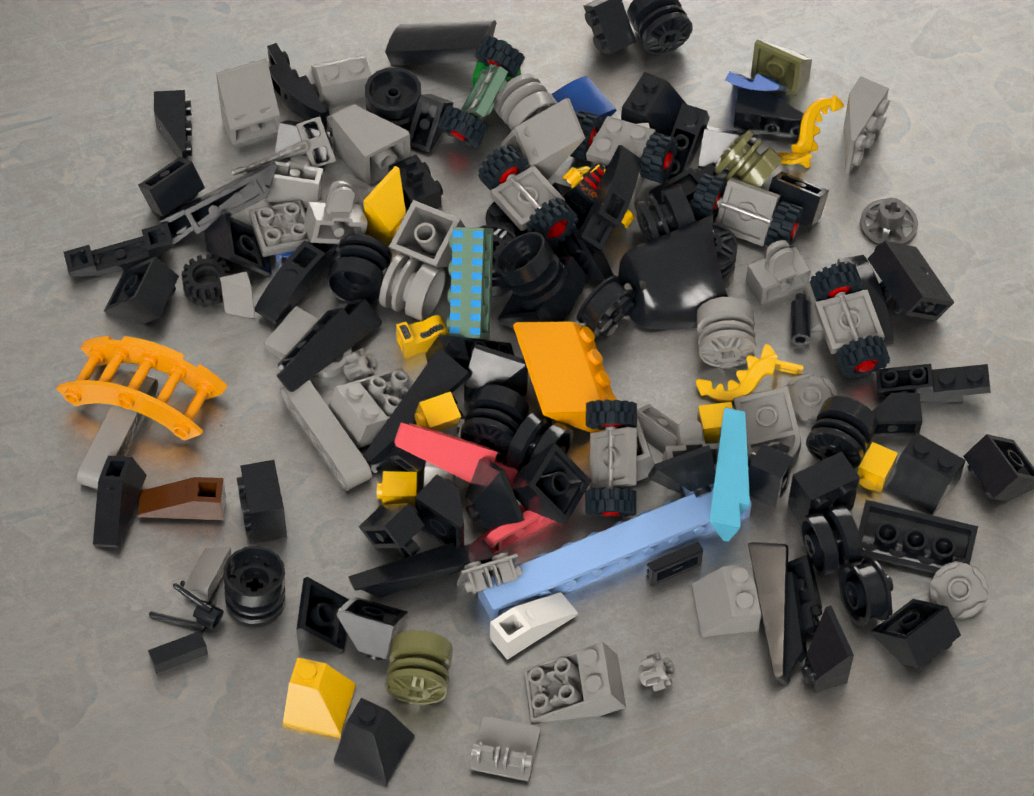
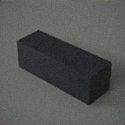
(178, 652)

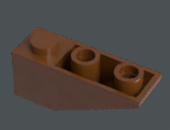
(185, 499)

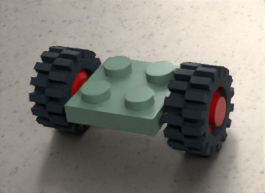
(502, 62)

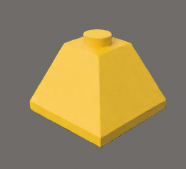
(385, 208)
(318, 698)

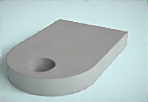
(291, 331)
(770, 420)

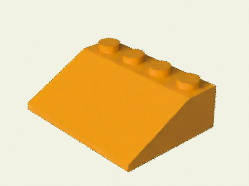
(564, 369)

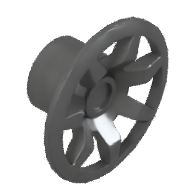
(889, 218)

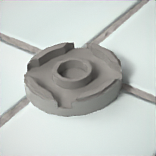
(808, 395)
(960, 588)

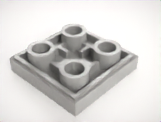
(279, 227)

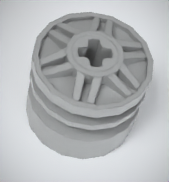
(522, 100)
(412, 287)
(726, 331)

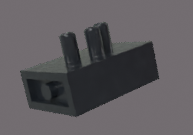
(909, 281)

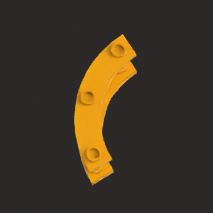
(147, 355)

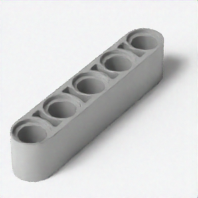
(113, 435)
(327, 435)

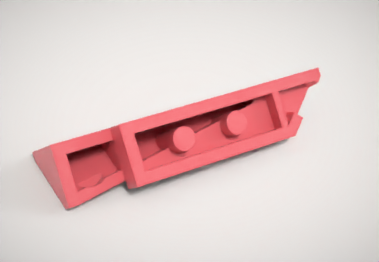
(447, 451)
(504, 536)

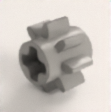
(360, 365)
(656, 671)

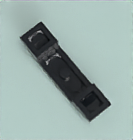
(119, 256)
(871, 284)

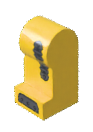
(420, 335)

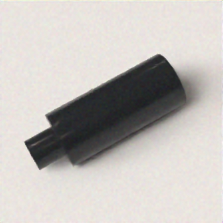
(800, 320)

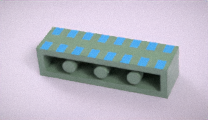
(470, 282)

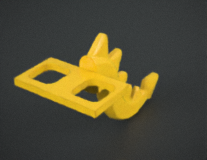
(809, 130)
(748, 378)

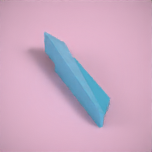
(731, 479)

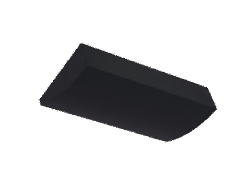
(437, 42)
(914, 537)

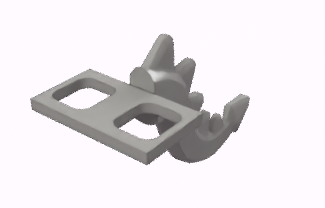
(299, 148)

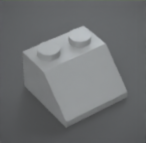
(342, 79)
(727, 601)

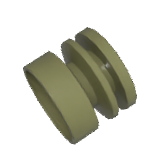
(747, 162)
(419, 667)

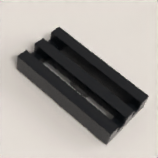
(674, 563)

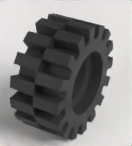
(201, 268)

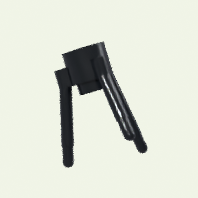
(206, 613)

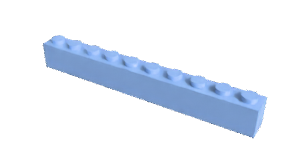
(604, 553)

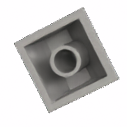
(368, 143)
(426, 235)

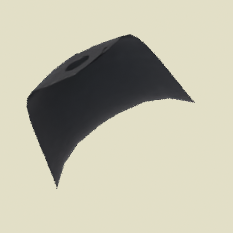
(679, 276)

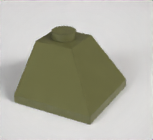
(781, 65)

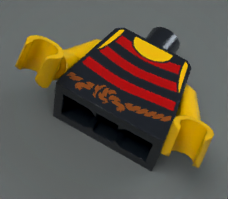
(583, 187)

